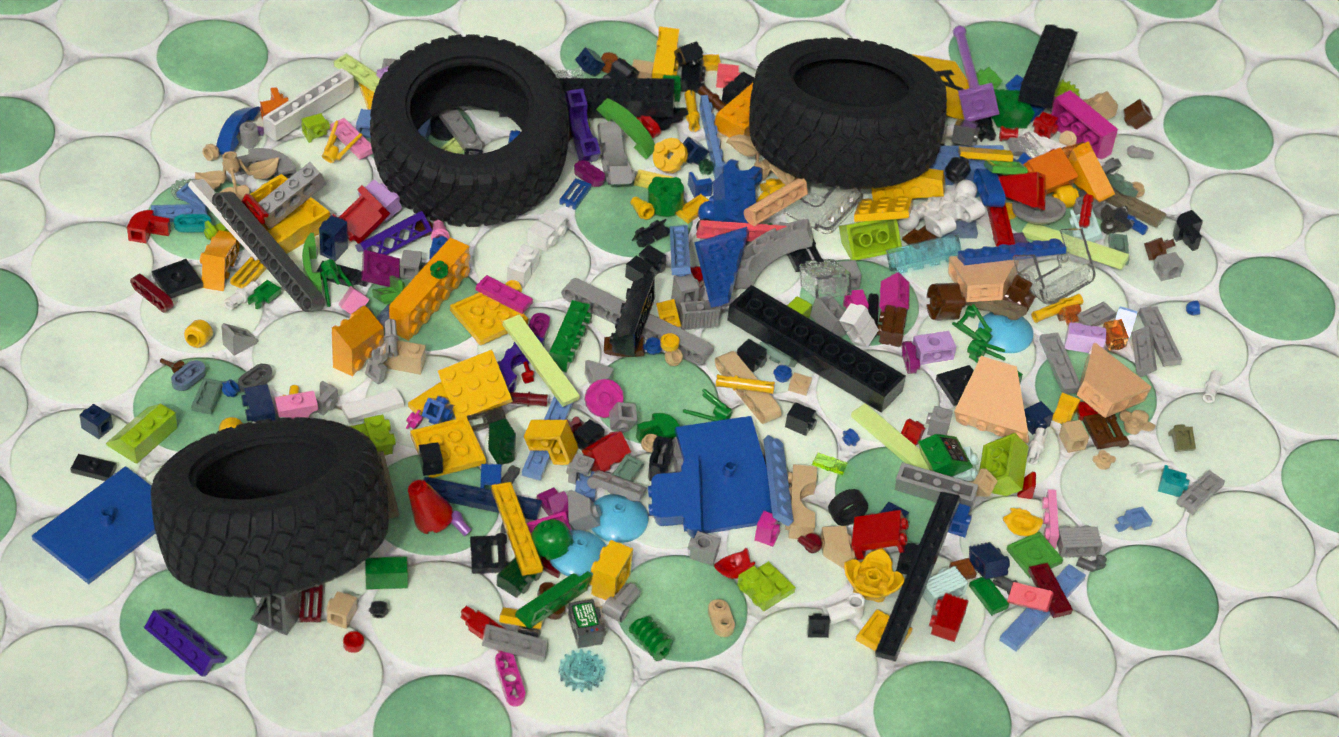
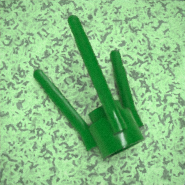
(331, 271)
(981, 334)
(977, 349)
(721, 410)

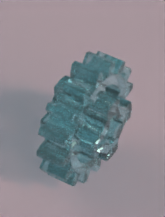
(581, 670)

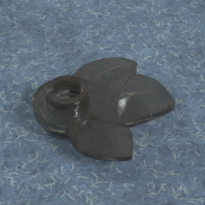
(1117, 218)

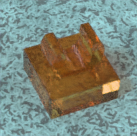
(1069, 313)

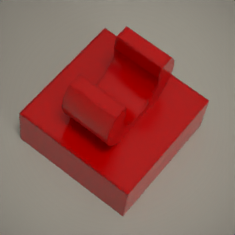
(1085, 410)
(913, 431)

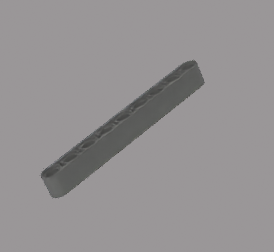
(268, 252)

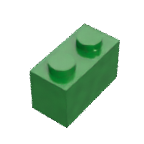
(386, 573)

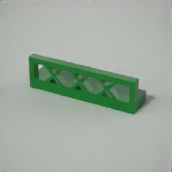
(553, 599)

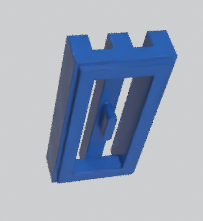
(570, 202)

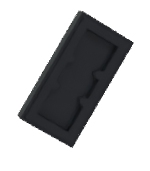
(93, 467)

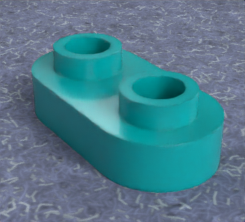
(191, 222)

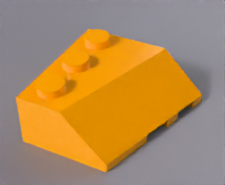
(356, 340)

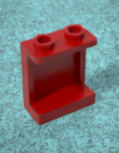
(363, 216)
(878, 532)

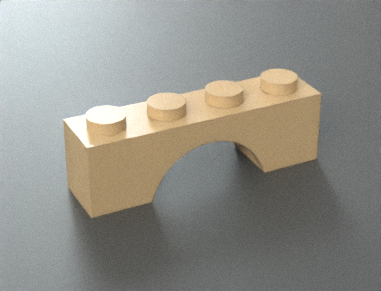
(802, 485)

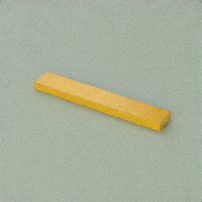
(516, 529)

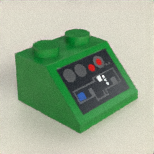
(944, 455)

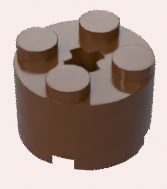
(945, 301)

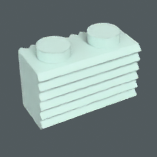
(943, 582)

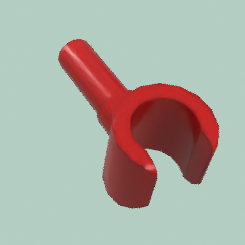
(527, 376)

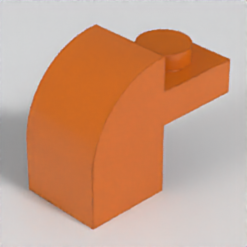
(275, 102)

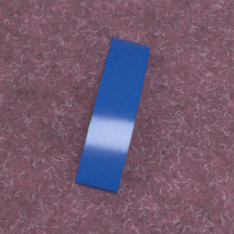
(227, 138)

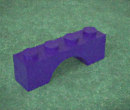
(585, 143)
(513, 358)

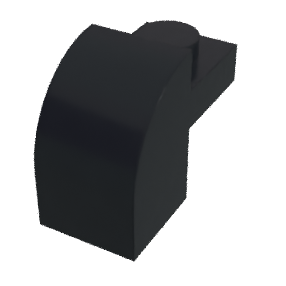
(1188, 229)

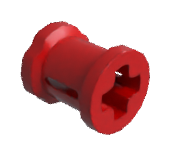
(1006, 133)

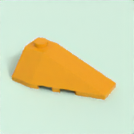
(1090, 173)

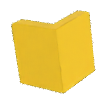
(1066, 408)

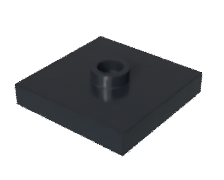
(177, 278)

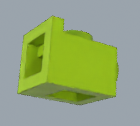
(314, 126)

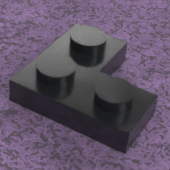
(954, 382)

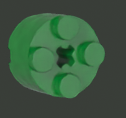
(666, 195)

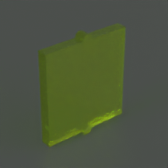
(830, 463)

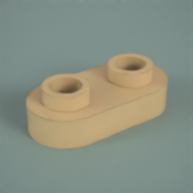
(720, 613)

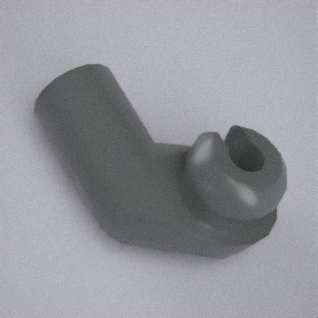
(1094, 565)

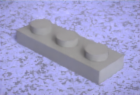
(1144, 351)
(514, 643)

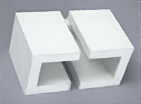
(545, 235)
(523, 264)
(859, 325)

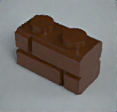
(892, 326)

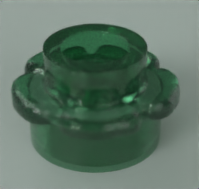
(706, 166)

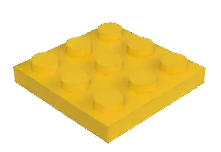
(883, 209)
(483, 317)
(475, 385)
(456, 441)

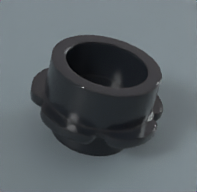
(379, 609)

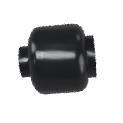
(957, 169)

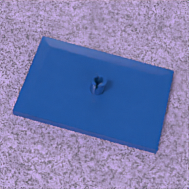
(731, 472)
(101, 526)

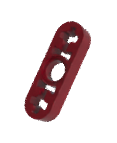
(151, 293)

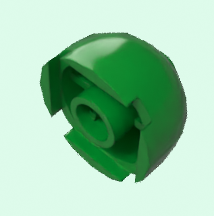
(551, 538)

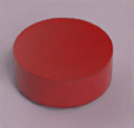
(353, 642)

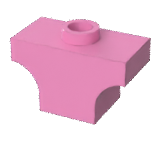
(296, 405)

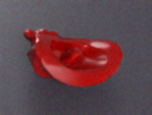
(734, 564)

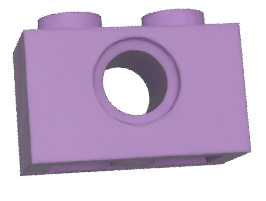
(934, 347)

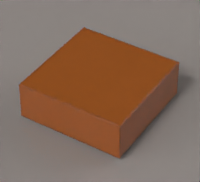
(965, 568)

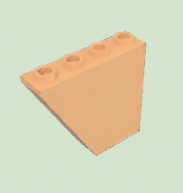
(982, 280)
(1109, 384)
(993, 400)

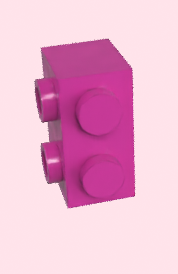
(894, 291)

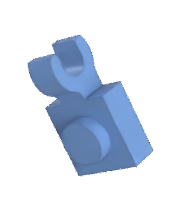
(1136, 518)

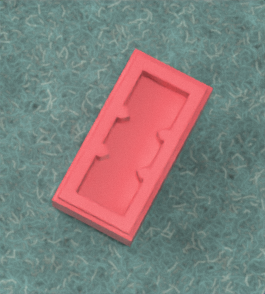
(1030, 597)

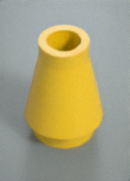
(643, 209)

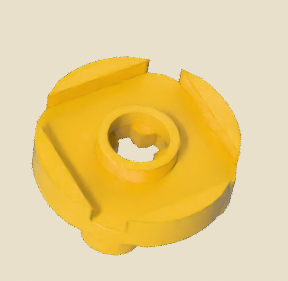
(661, 151)

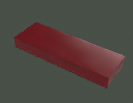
(1045, 579)

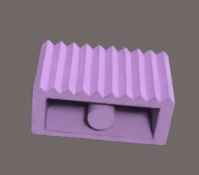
(1081, 337)

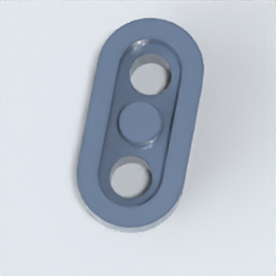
(188, 375)

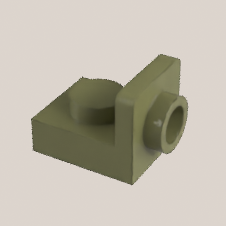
(1183, 438)

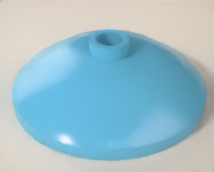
(1009, 334)
(620, 518)
(580, 554)

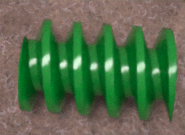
(651, 637)

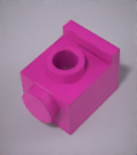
(857, 297)
(767, 529)

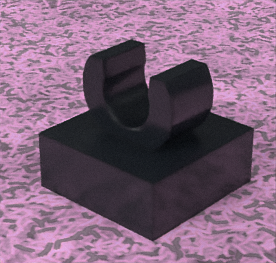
(818, 626)

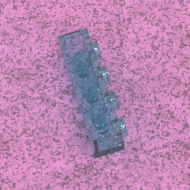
(923, 253)

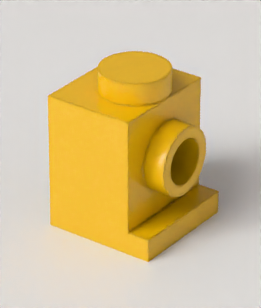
(668, 312)

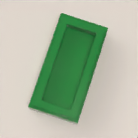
(989, 595)

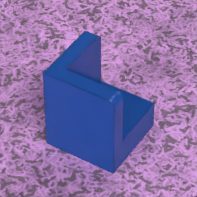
(699, 187)
(490, 474)

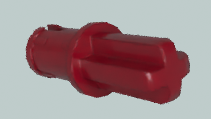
(529, 399)

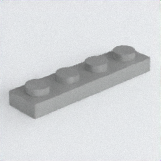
(460, 129)
(1162, 338)
(1060, 363)

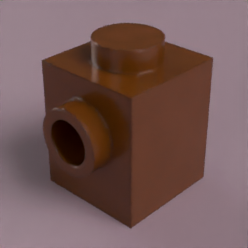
(1137, 114)

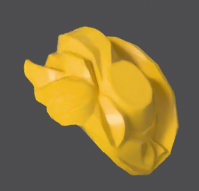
(1022, 522)

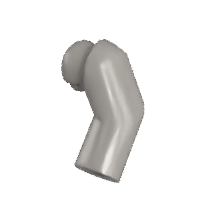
(1136, 152)

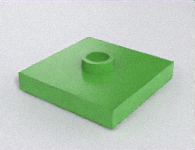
(1005, 168)
(1034, 551)

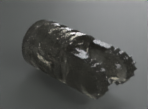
(488, 417)

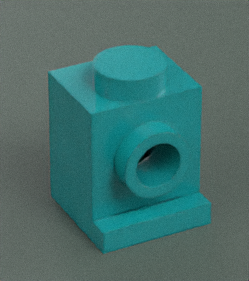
(1173, 482)

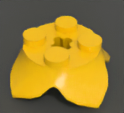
(873, 576)

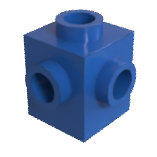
(438, 410)

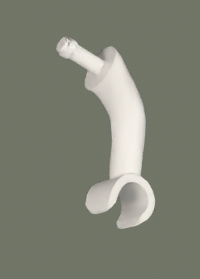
(1152, 466)

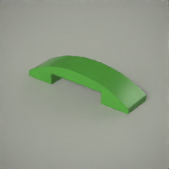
(630, 125)
(308, 253)

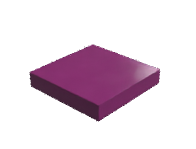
(378, 268)

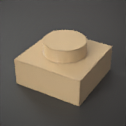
(800, 384)

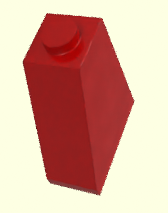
(1025, 188)

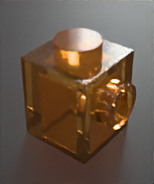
(1115, 334)

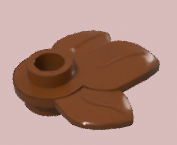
(609, 58)

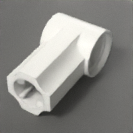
(845, 609)

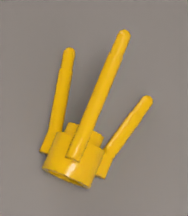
(331, 151)

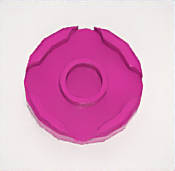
(602, 397)

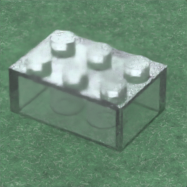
(825, 279)

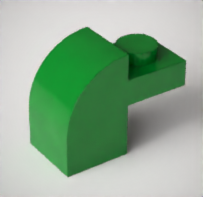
(660, 425)

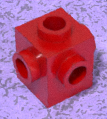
(1046, 125)

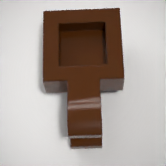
(1158, 247)

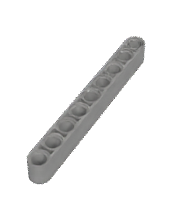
(608, 308)

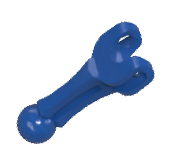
(755, 173)

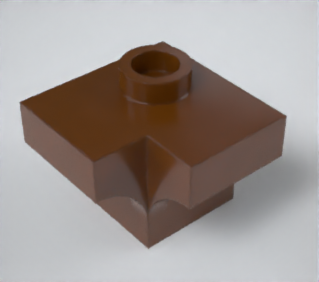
(1020, 292)

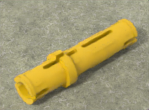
(693, 115)
(1053, 309)
(745, 384)

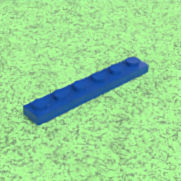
(1005, 252)

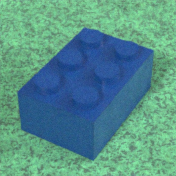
(732, 196)

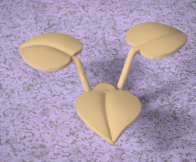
(744, 145)
(232, 164)

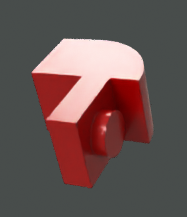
(144, 224)

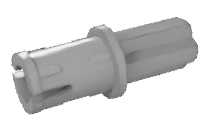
(391, 338)

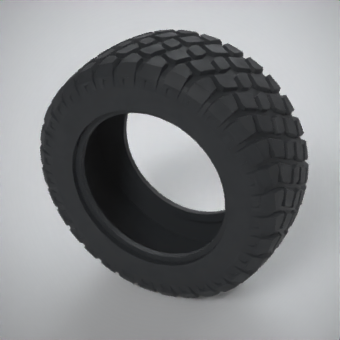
(469, 73)
(847, 112)
(270, 507)

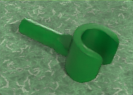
(968, 313)

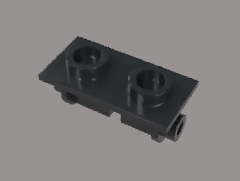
(986, 129)
(655, 229)

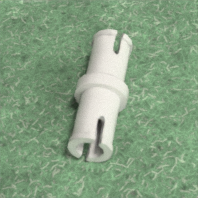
(241, 295)
(1212, 386)
(1036, 446)

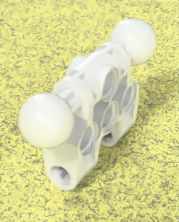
(943, 211)

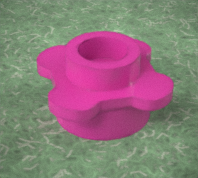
(414, 420)

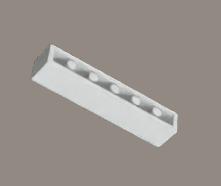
(308, 103)

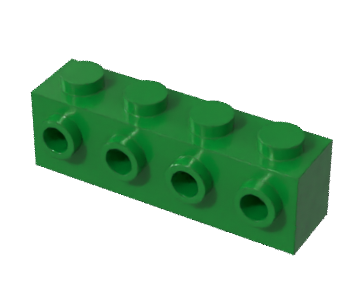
(570, 334)

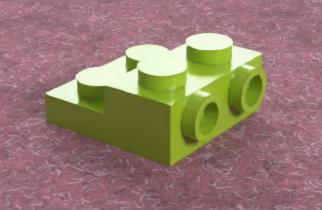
(378, 431)
(765, 585)

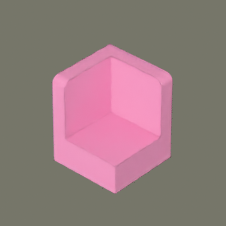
(353, 300)

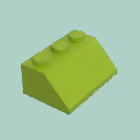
(869, 238)
(144, 432)
(1006, 462)

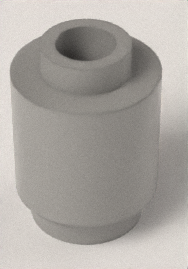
(249, 134)

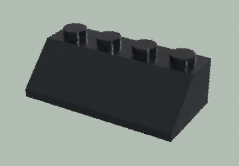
(633, 316)

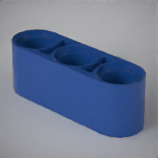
(989, 188)

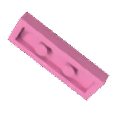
(346, 133)
(1050, 517)

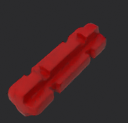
(1086, 210)

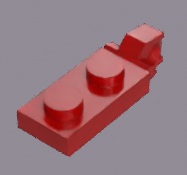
(477, 621)

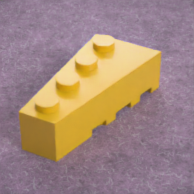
(926, 185)

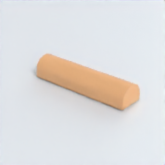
(776, 201)

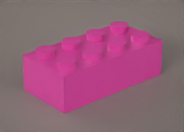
(1085, 123)

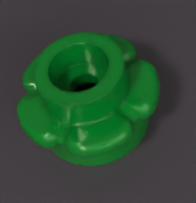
(442, 272)

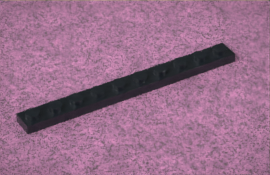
(917, 576)

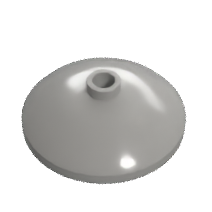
(1054, 211)

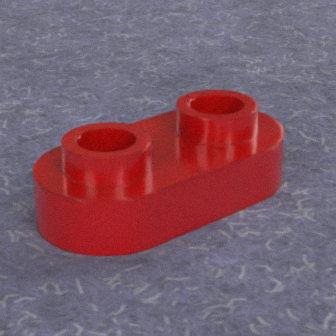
(650, 125)

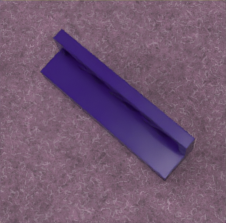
(396, 229)
(183, 641)

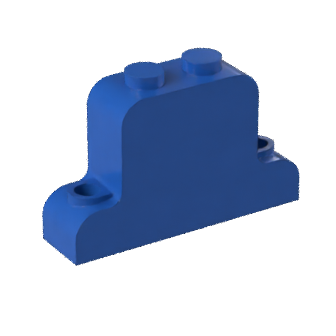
(678, 497)

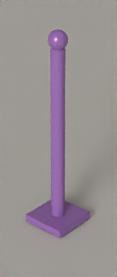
(977, 101)

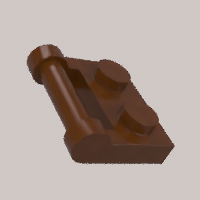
(1101, 433)

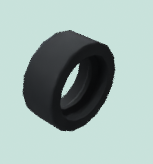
(842, 501)

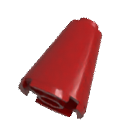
(428, 507)

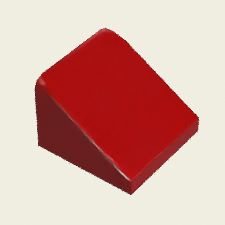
(1028, 486)

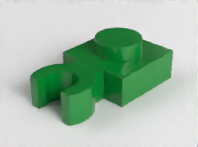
(265, 292)

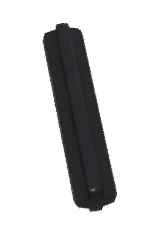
(873, 307)

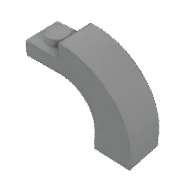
(256, 155)

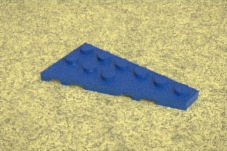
(720, 262)

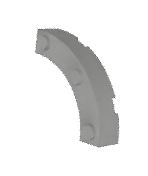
(613, 160)
(769, 248)

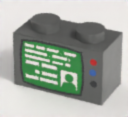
(586, 623)

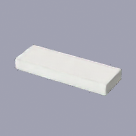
(372, 405)

